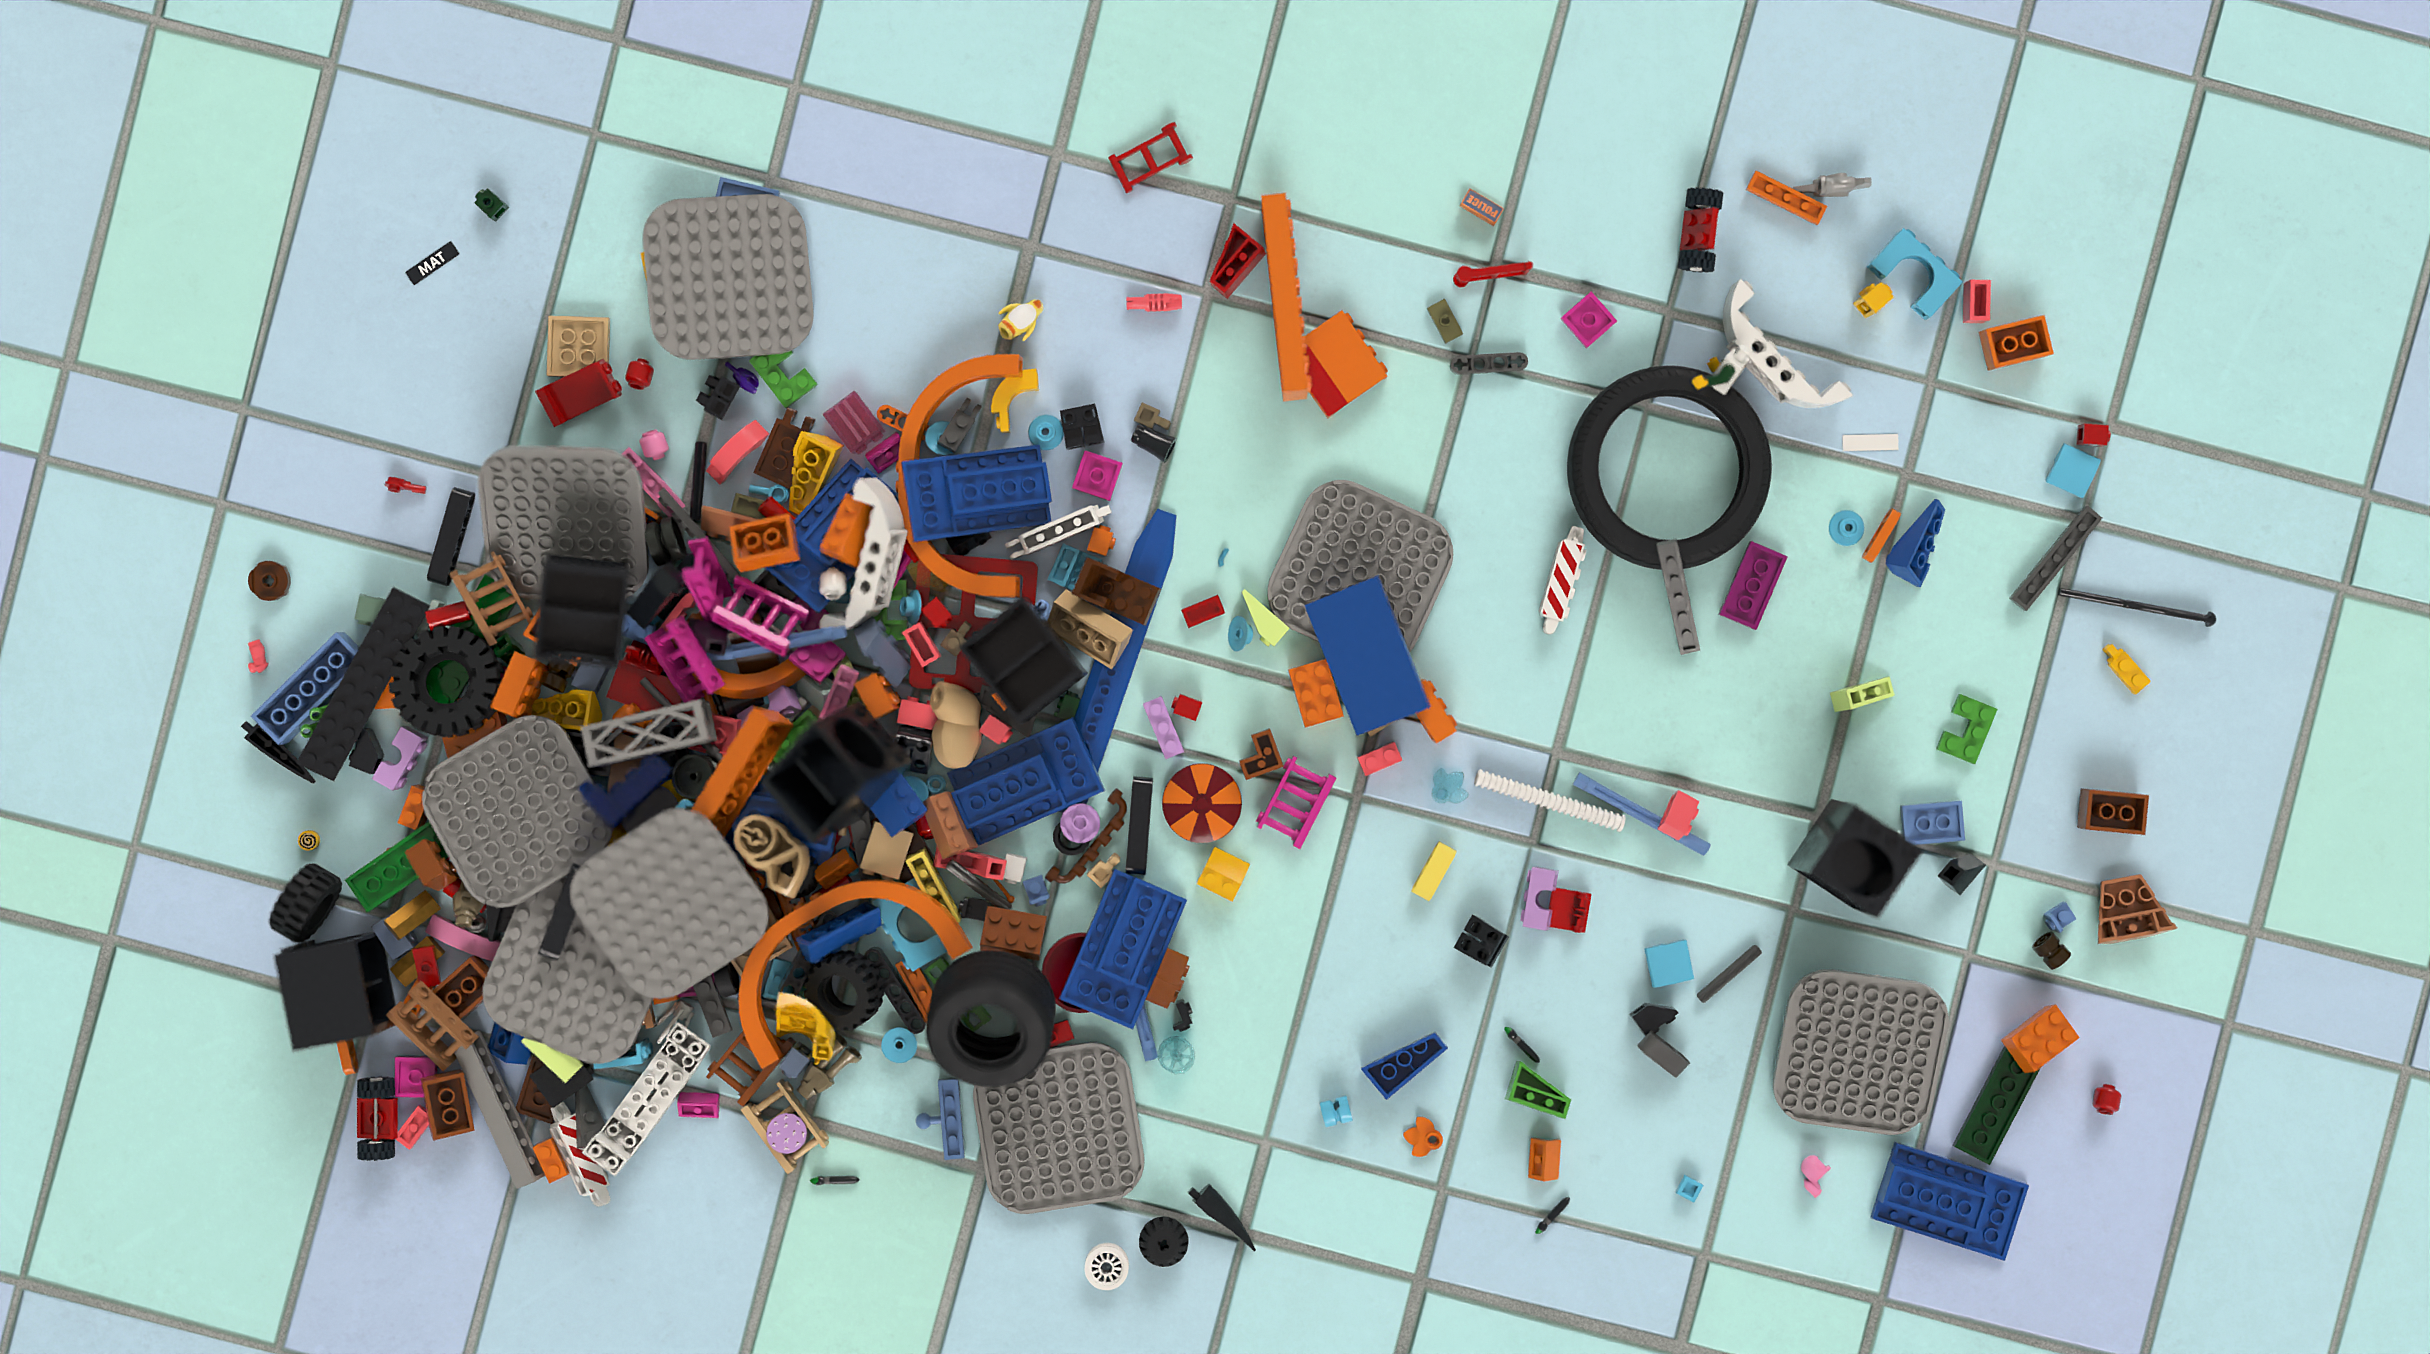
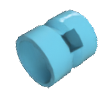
(1336, 1111)

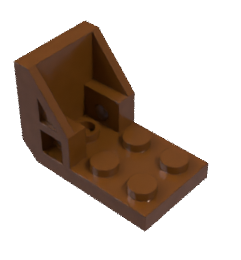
(1116, 591)

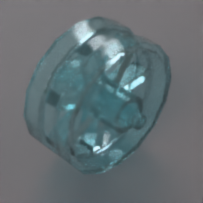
(1176, 1055)

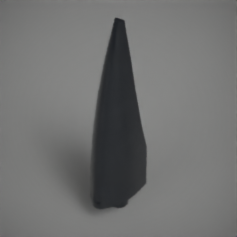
(278, 753)
(1217, 1208)

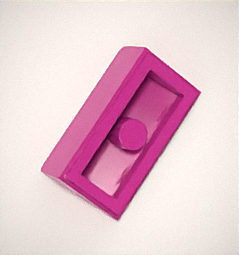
(884, 453)
(698, 1105)

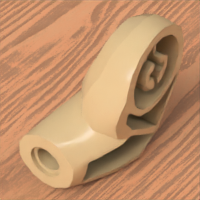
(958, 725)
(770, 845)

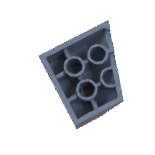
(883, 650)

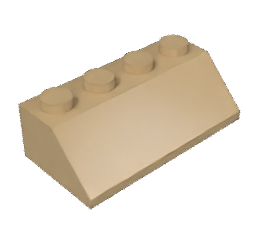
(1089, 629)

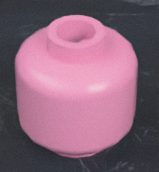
(654, 444)

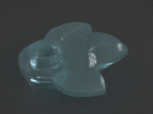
(1451, 785)

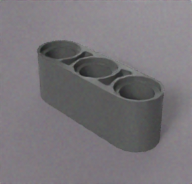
(1663, 1054)

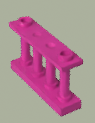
(707, 579)
(751, 631)
(674, 666)
(1315, 800)

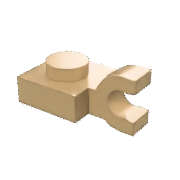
(1101, 871)

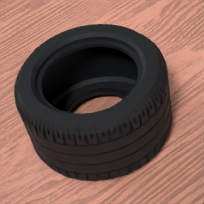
(997, 981)

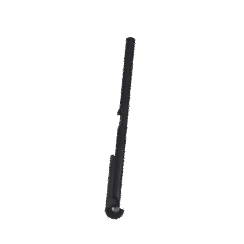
(2209, 619)

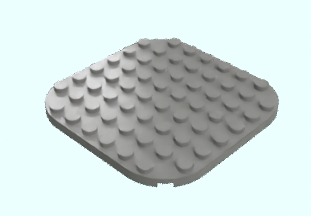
(728, 276)
(562, 505)
(1351, 537)
(514, 811)
(669, 903)
(567, 1003)
(1860, 1051)
(1062, 1132)

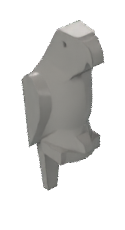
(1834, 185)

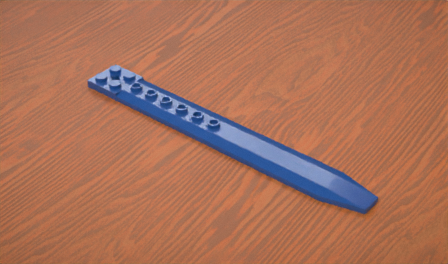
(1108, 686)

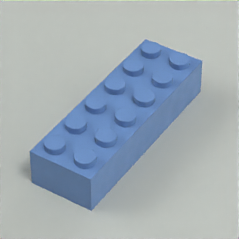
(307, 688)

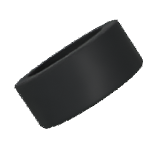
(1062, 848)
(727, 980)

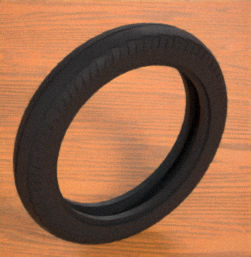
(1733, 412)

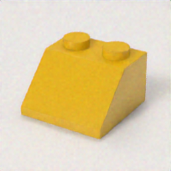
(1223, 874)

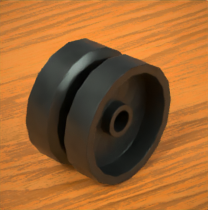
(665, 541)
(691, 774)

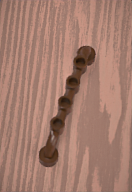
(1091, 852)

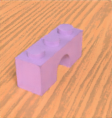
(781, 700)
(1163, 727)
(410, 744)
(1534, 914)

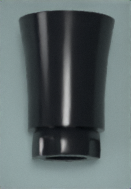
(1154, 442)
(736, 706)

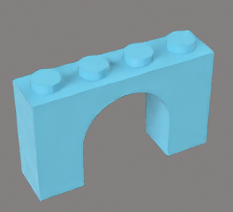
(1941, 279)
(914, 953)

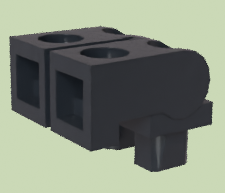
(721, 398)
(1079, 417)
(917, 745)
(1491, 941)

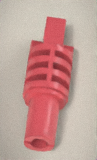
(1155, 302)

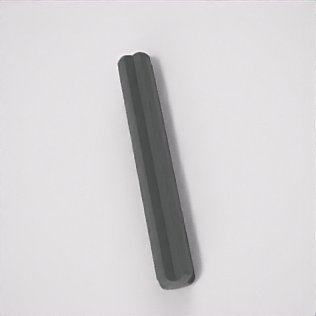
(977, 885)
(1729, 973)

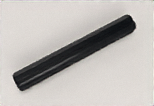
(698, 480)

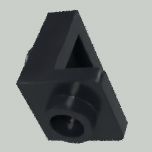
(973, 908)
(1185, 1011)

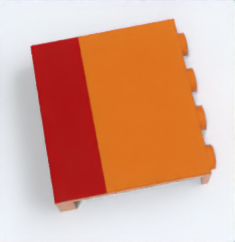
(1340, 363)

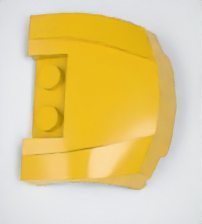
(800, 1016)

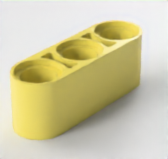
(1433, 871)

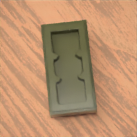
(1444, 321)
(747, 506)

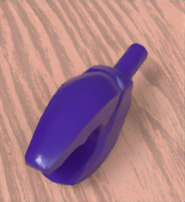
(744, 378)

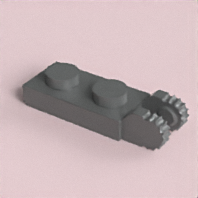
(958, 427)

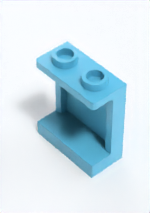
(643, 1052)

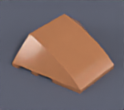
(2129, 911)

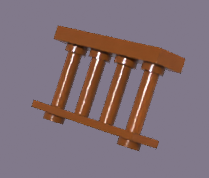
(757, 1077)

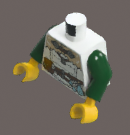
(1726, 371)

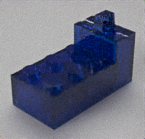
(629, 794)

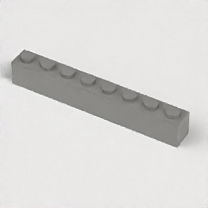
(499, 1112)

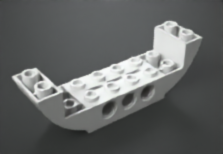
(1794, 387)
(878, 557)
(648, 1100)

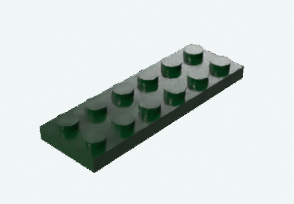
(1995, 1108)

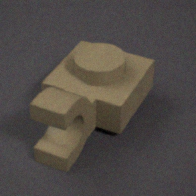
(1149, 416)
(955, 639)

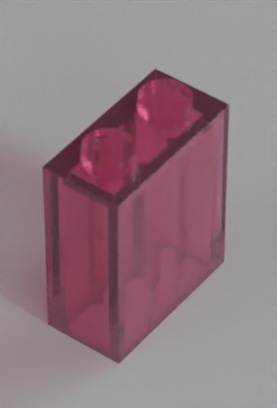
(854, 423)

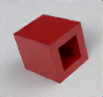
(2093, 435)
(937, 613)
(1186, 707)

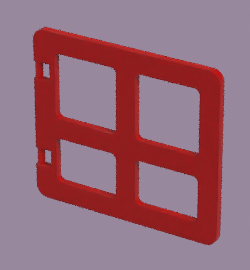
(917, 676)

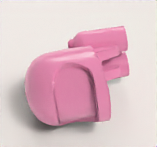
(1813, 1170)

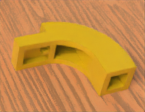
(1007, 391)

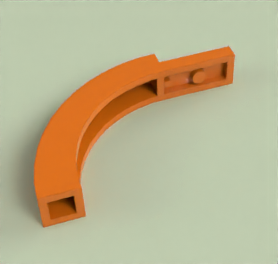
(757, 684)

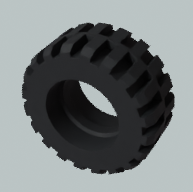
(305, 903)
(859, 974)

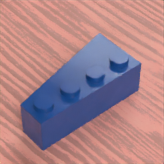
(1400, 1066)

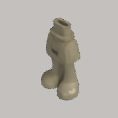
(465, 907)
(818, 1078)

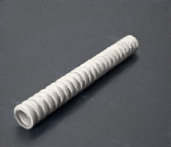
(1550, 800)

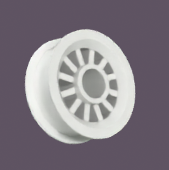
(1100, 1250)

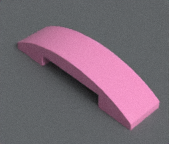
(651, 481)
(841, 690)
(461, 938)

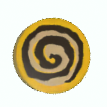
(308, 840)

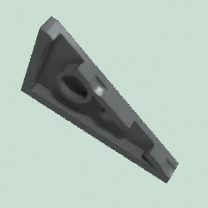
(588, 1118)

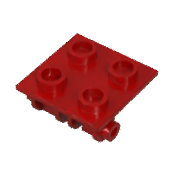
(642, 657)
(1569, 909)

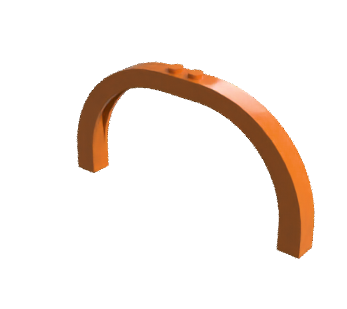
(928, 401)
(750, 1001)

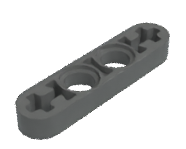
(1488, 361)

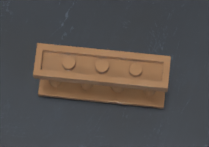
(471, 598)
(422, 1036)

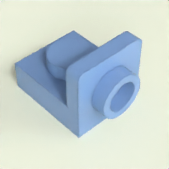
(1036, 890)
(2059, 917)

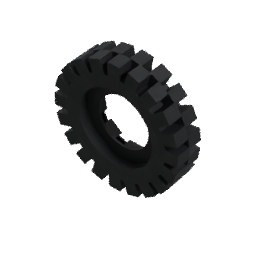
(412, 671)

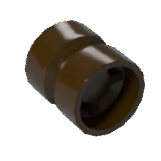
(556, 675)
(2053, 952)

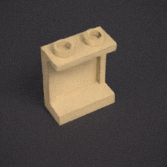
(885, 854)

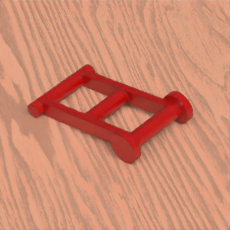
(1168, 130)
(1466, 274)

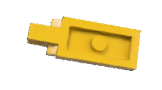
(2126, 669)

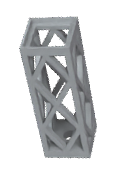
(596, 747)

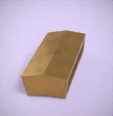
(412, 915)
(405, 968)

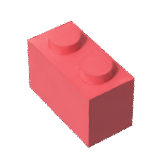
(1976, 301)
(922, 644)
(916, 713)
(996, 729)
(1379, 758)
(1678, 815)

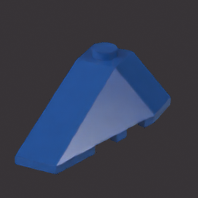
(1911, 552)

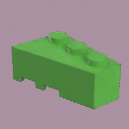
(1534, 1092)

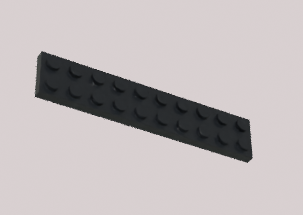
(362, 684)

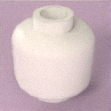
(832, 584)

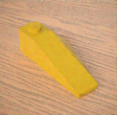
(813, 463)
(570, 709)

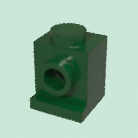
(495, 208)
(508, 650)
(1068, 705)

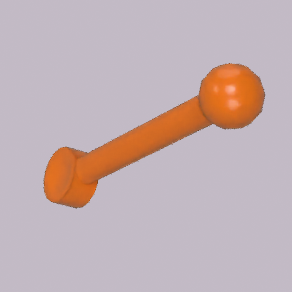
(1010, 898)

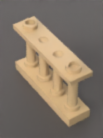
(753, 1115)

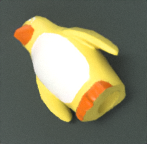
(1020, 319)

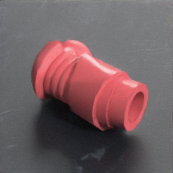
(258, 655)

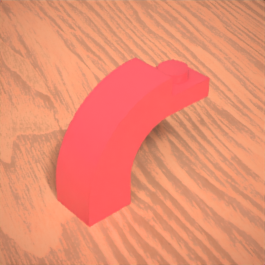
(736, 450)
(976, 863)

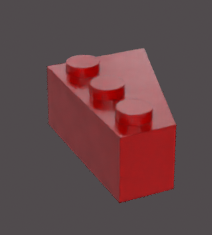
(1237, 260)

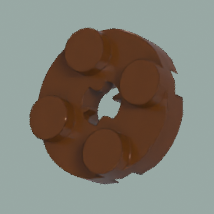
(281, 578)

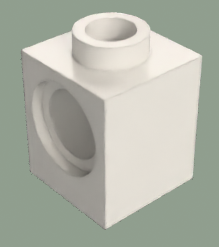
(1014, 868)

